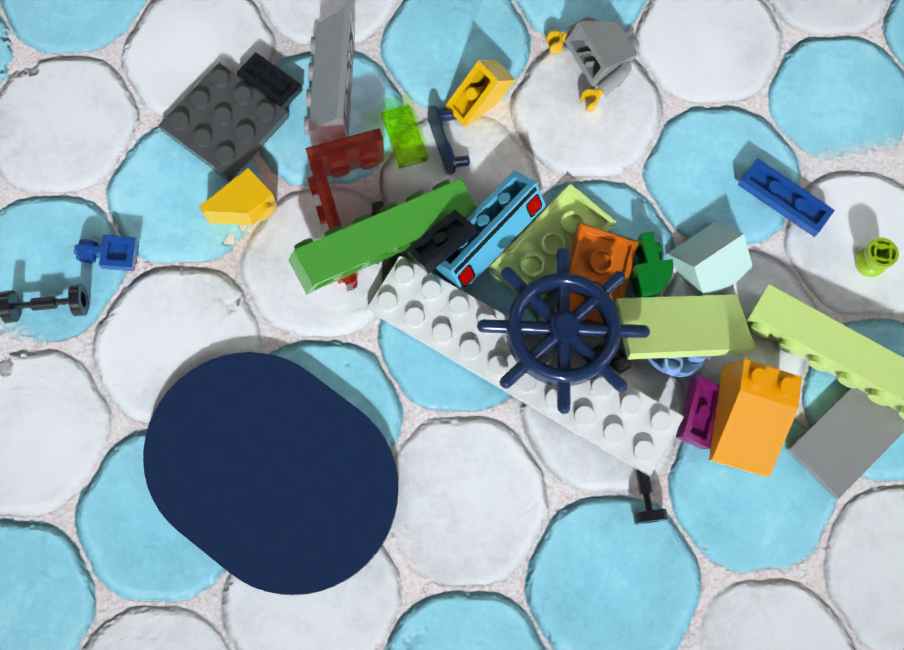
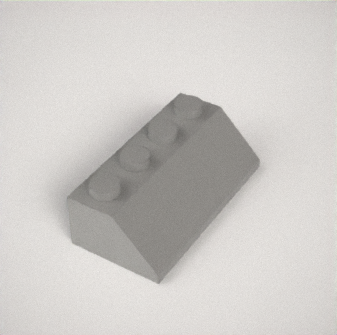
(331, 79)

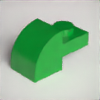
(650, 274)

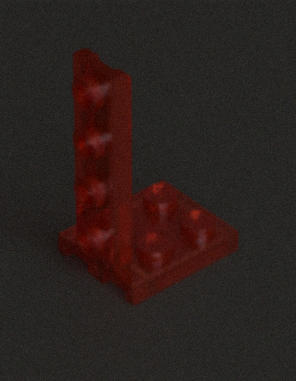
(336, 160)

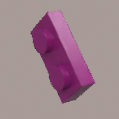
(699, 413)

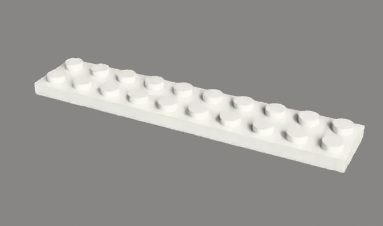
(447, 320)

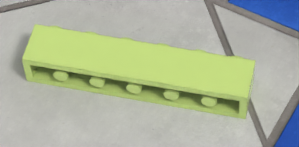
(830, 347)

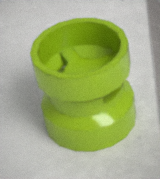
(876, 257)

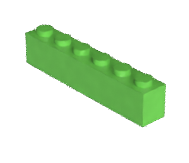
(376, 237)

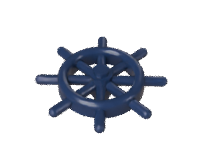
(563, 329)

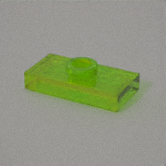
(404, 136)

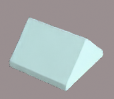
(712, 259)

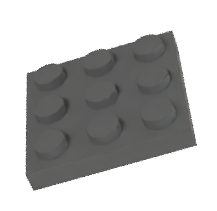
(224, 121)

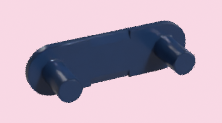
(446, 153)

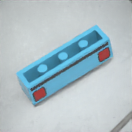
(498, 223)

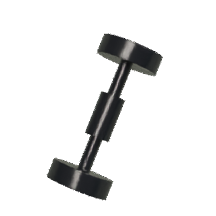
(11, 306)
(649, 515)

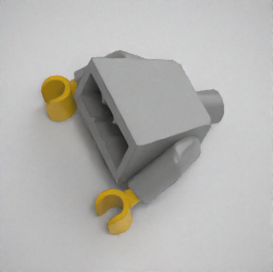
(600, 51)

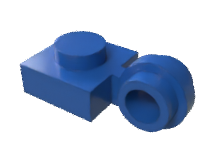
(115, 253)

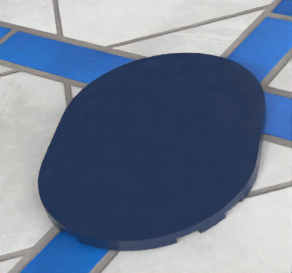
(271, 473)

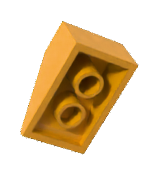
(753, 415)

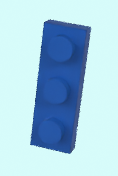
(786, 197)

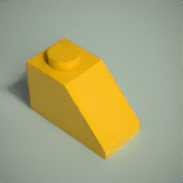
(480, 91)
(240, 202)

